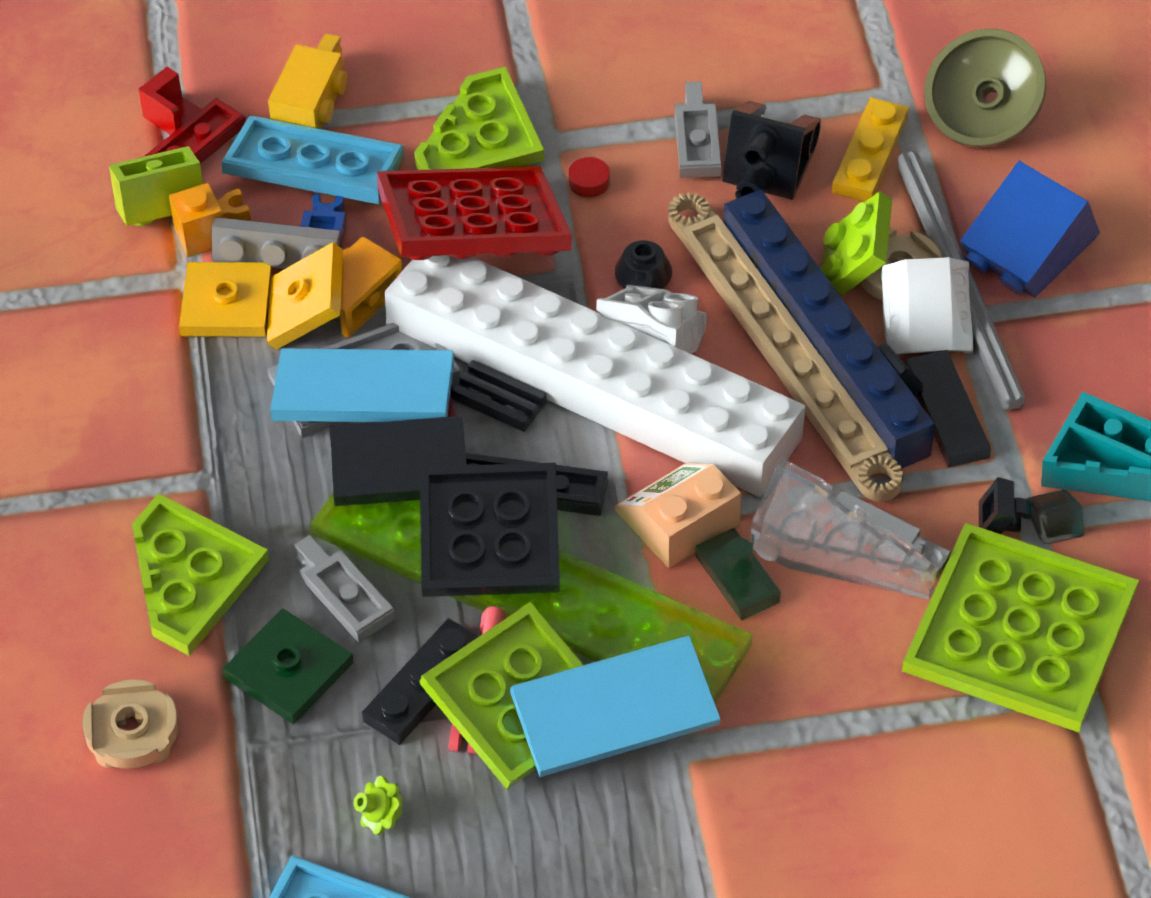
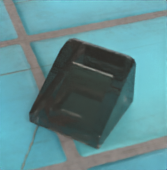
(1056, 516)

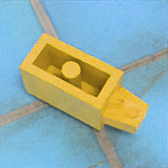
(310, 84)

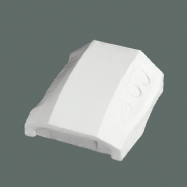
(927, 306)
(658, 314)

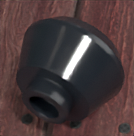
(643, 265)

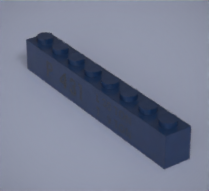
(831, 327)

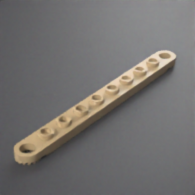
(786, 347)

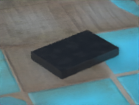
(385, 458)

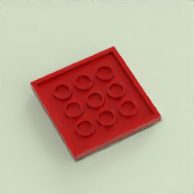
(473, 212)

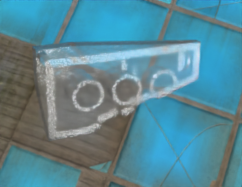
(820, 536)

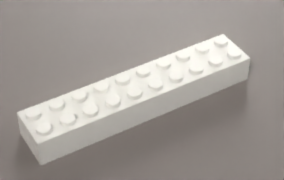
(598, 367)

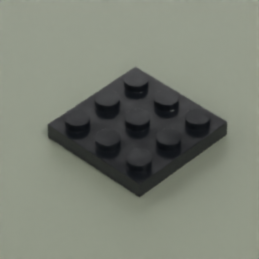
(489, 529)

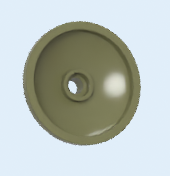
(972, 69)

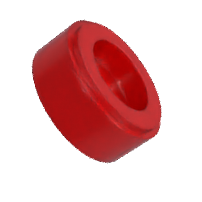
(589, 176)

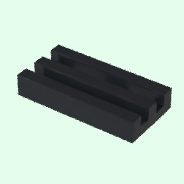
(502, 391)

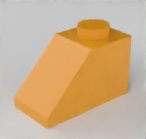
(365, 277)

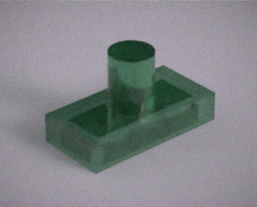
(737, 573)

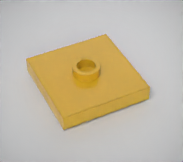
(305, 296)
(225, 299)

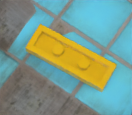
(870, 149)

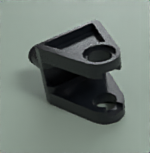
(768, 151)

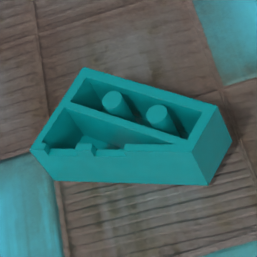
(1101, 452)

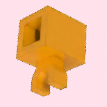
(195, 211)

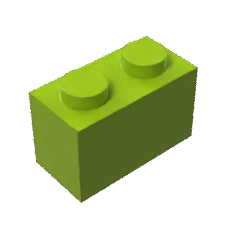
(145, 183)

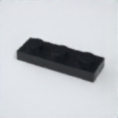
(403, 700)

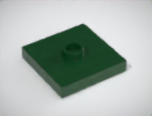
(287, 666)

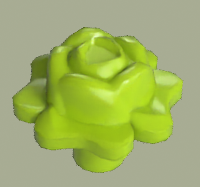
(379, 805)

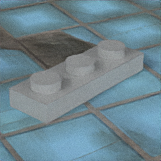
(267, 242)

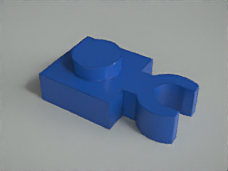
(326, 216)

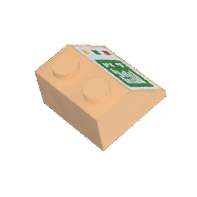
(682, 510)

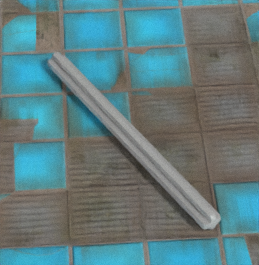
(984, 332)

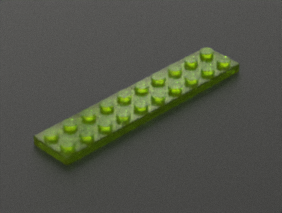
(592, 613)

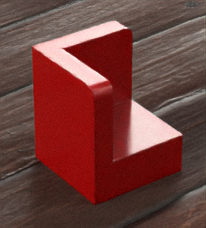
(163, 101)

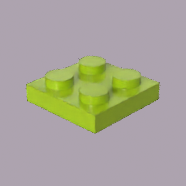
(857, 243)

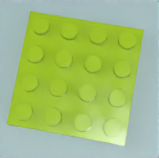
(1021, 627)

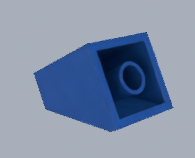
(1029, 231)

